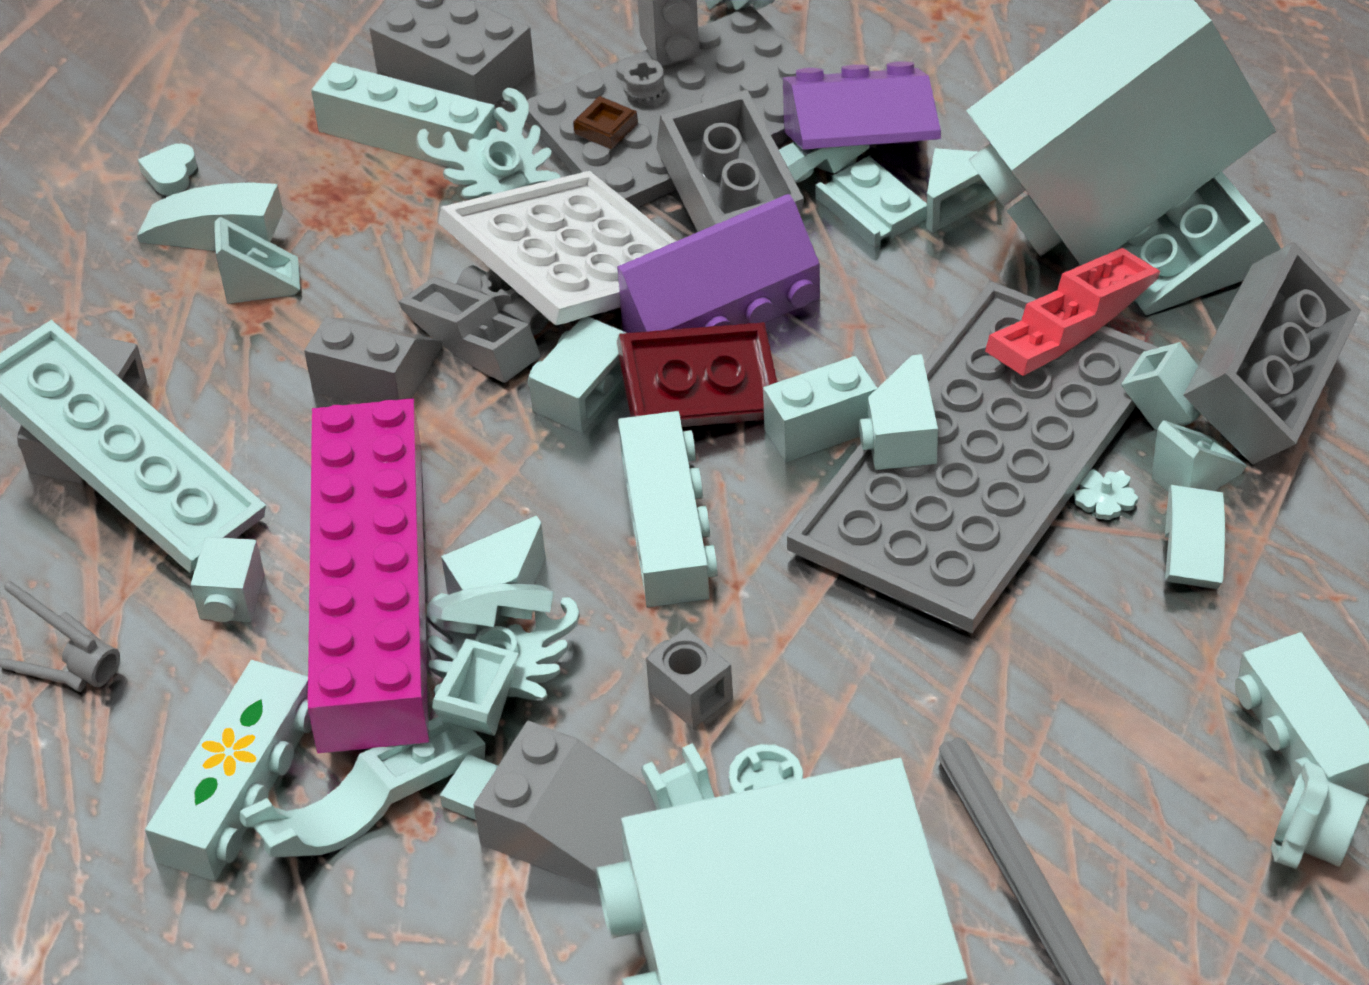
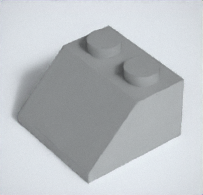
(367, 361)

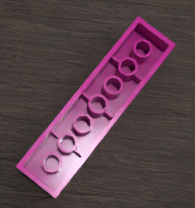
(367, 578)

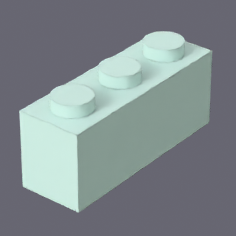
(1305, 711)

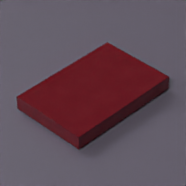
(699, 371)

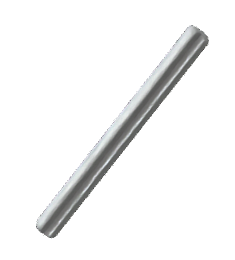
(1018, 865)

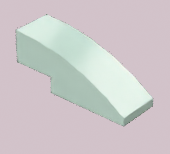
(190, 215)

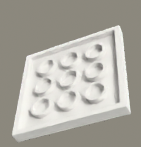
(557, 242)

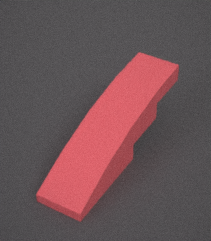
(1079, 308)

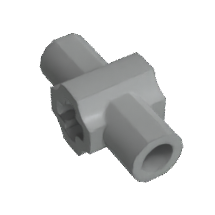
(505, 297)

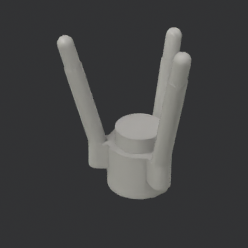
(85, 654)

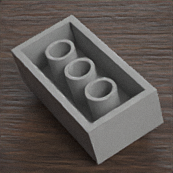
(1272, 354)

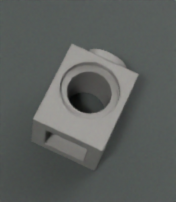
(689, 677)

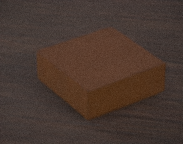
(605, 122)

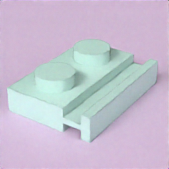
(872, 201)

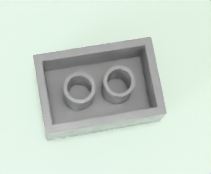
(453, 48)
(723, 159)

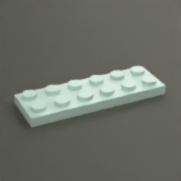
(122, 445)

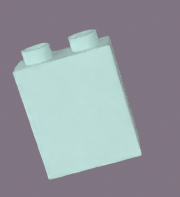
(1116, 125)
(786, 887)

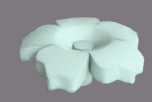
(1106, 494)

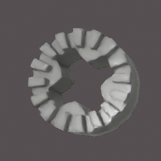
(640, 88)

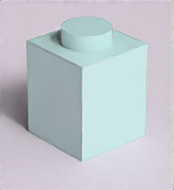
(1159, 383)
(227, 579)

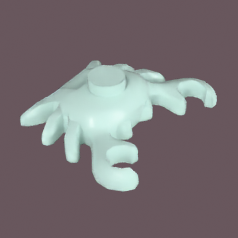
(496, 162)
(534, 659)

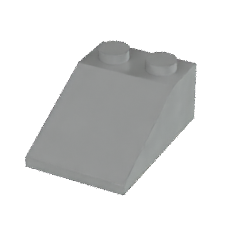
(558, 805)

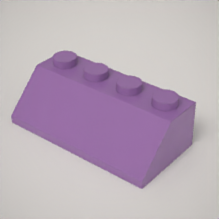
(724, 274)

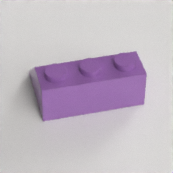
(859, 106)

